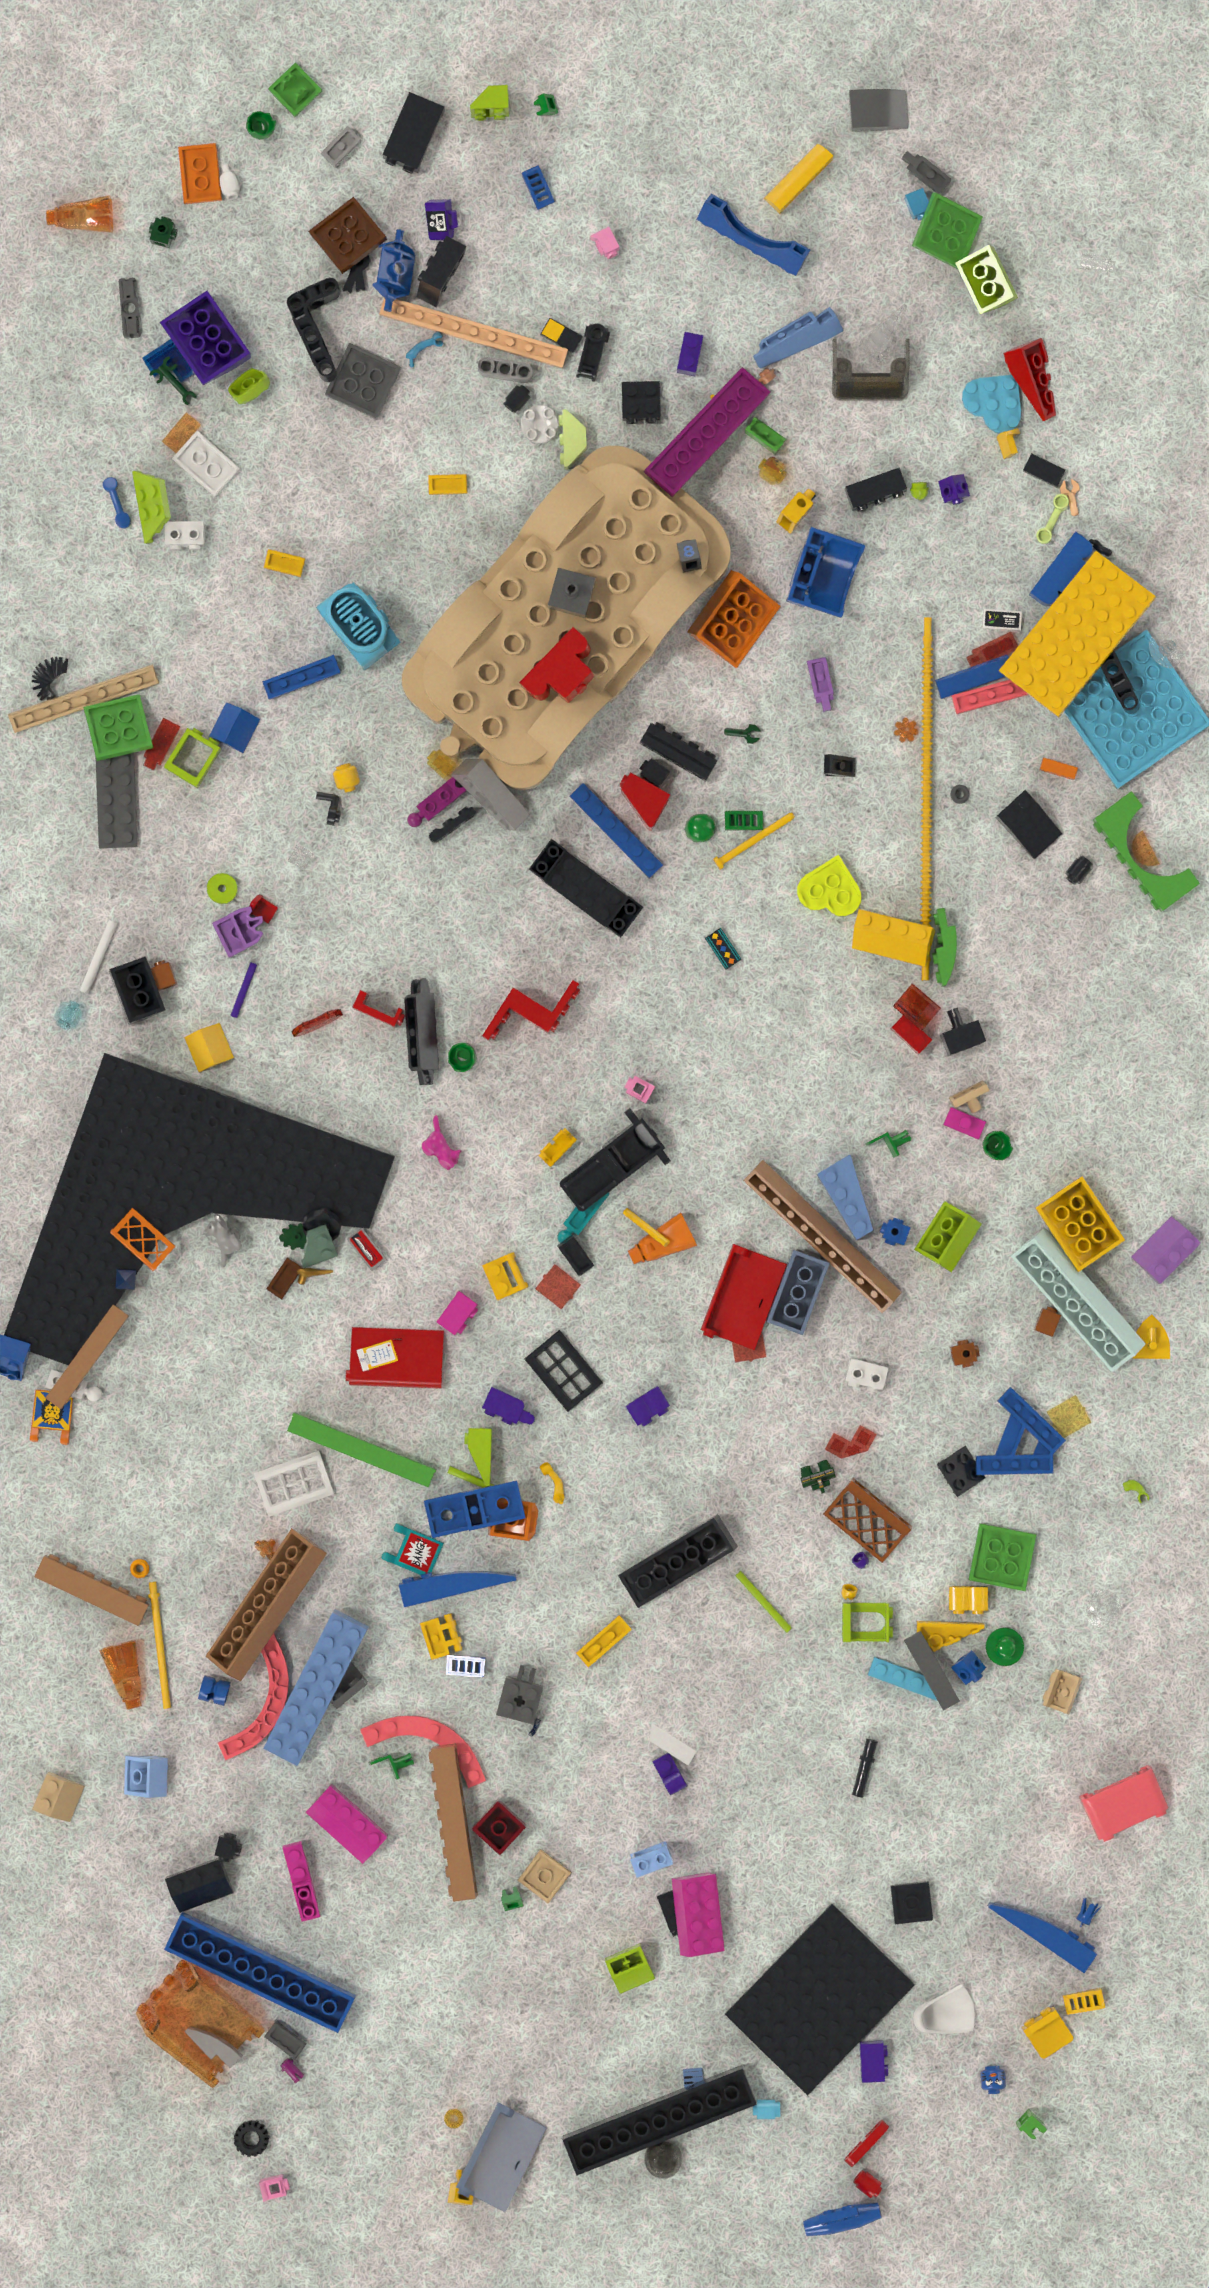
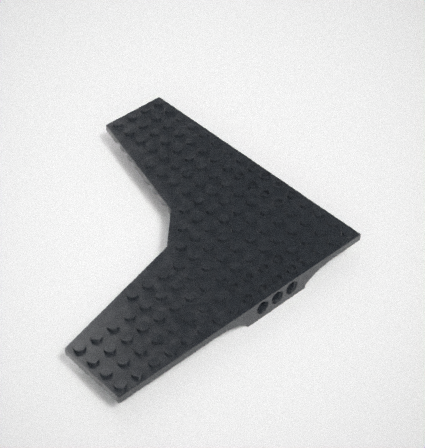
(173, 1159)

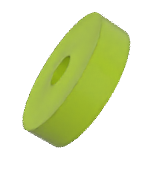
(213, 888)

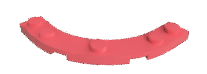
(272, 1708)
(431, 1730)

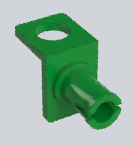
(893, 1142)
(395, 1764)

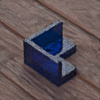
(155, 360)

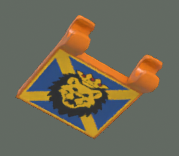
(50, 1417)

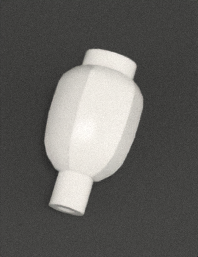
(229, 183)

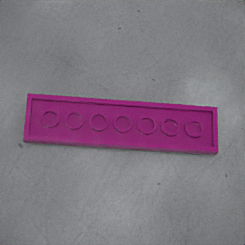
(707, 432)

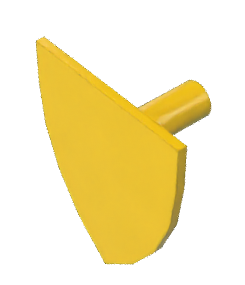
(1155, 1339)

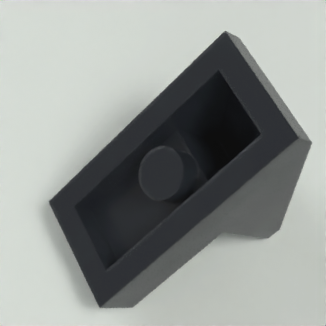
(839, 766)

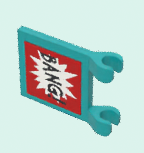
(417, 1551)

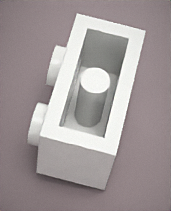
(185, 534)
(866, 1374)

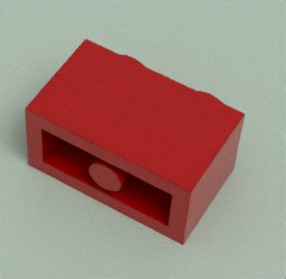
(911, 1035)

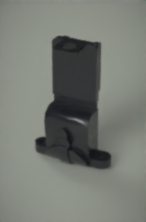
(602, 1173)

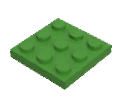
(946, 230)
(118, 727)
(1002, 1557)

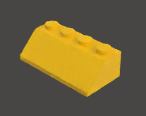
(892, 937)

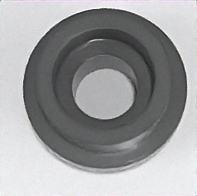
(966, 794)

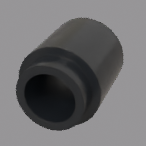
(517, 398)
(1078, 870)

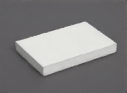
(205, 463)

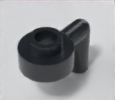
(333, 814)

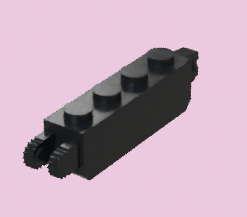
(421, 1031)

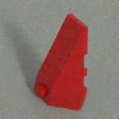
(1028, 370)

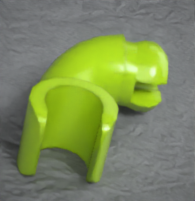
(1135, 1486)

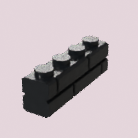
(678, 751)

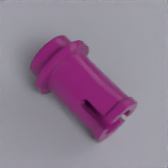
(289, 2067)

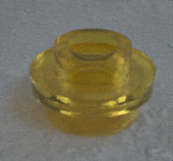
(451, 2124)

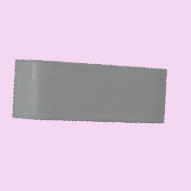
(497, 364)

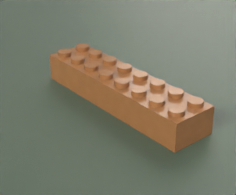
(266, 1604)

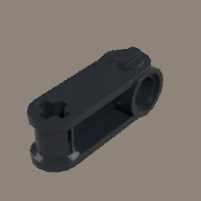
(592, 352)

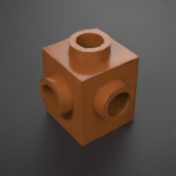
(957, 1353)

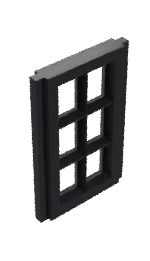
(550, 1382)

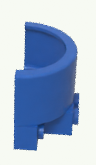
(824, 574)

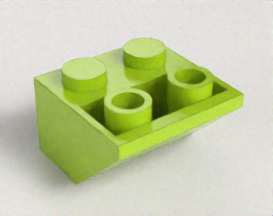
(491, 103)
(629, 1968)

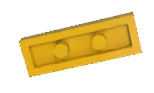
(603, 1641)

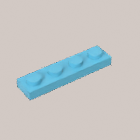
(900, 1677)

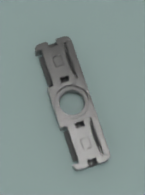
(127, 293)

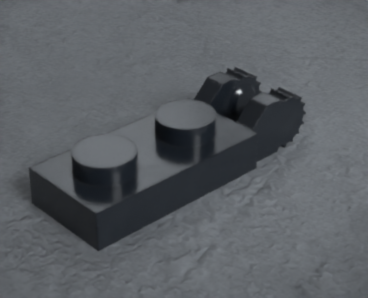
(451, 825)

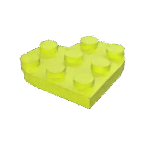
(830, 888)

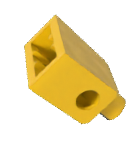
(796, 510)

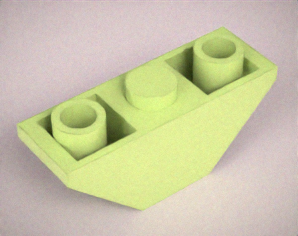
(572, 438)

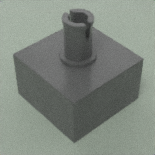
(571, 592)

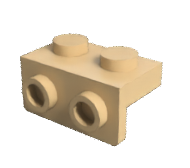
(1061, 1691)

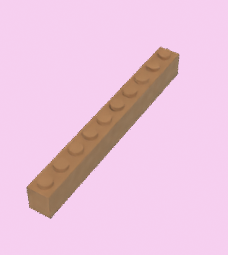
(822, 1236)

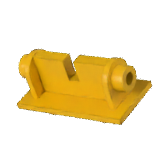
(563, 1141)

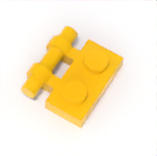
(435, 1637)

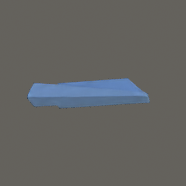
(797, 337)

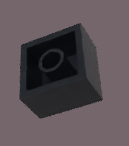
(962, 1035)

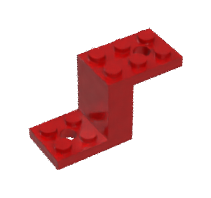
(531, 1011)

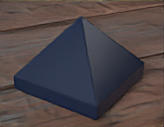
(125, 1279)

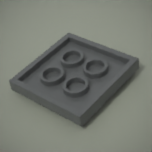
(363, 381)

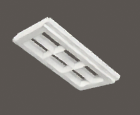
(279, 1470)

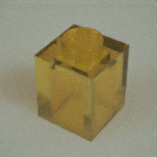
(440, 763)

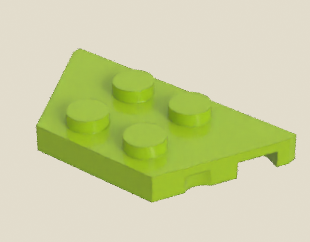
(152, 504)

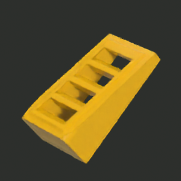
(1097, 1991)

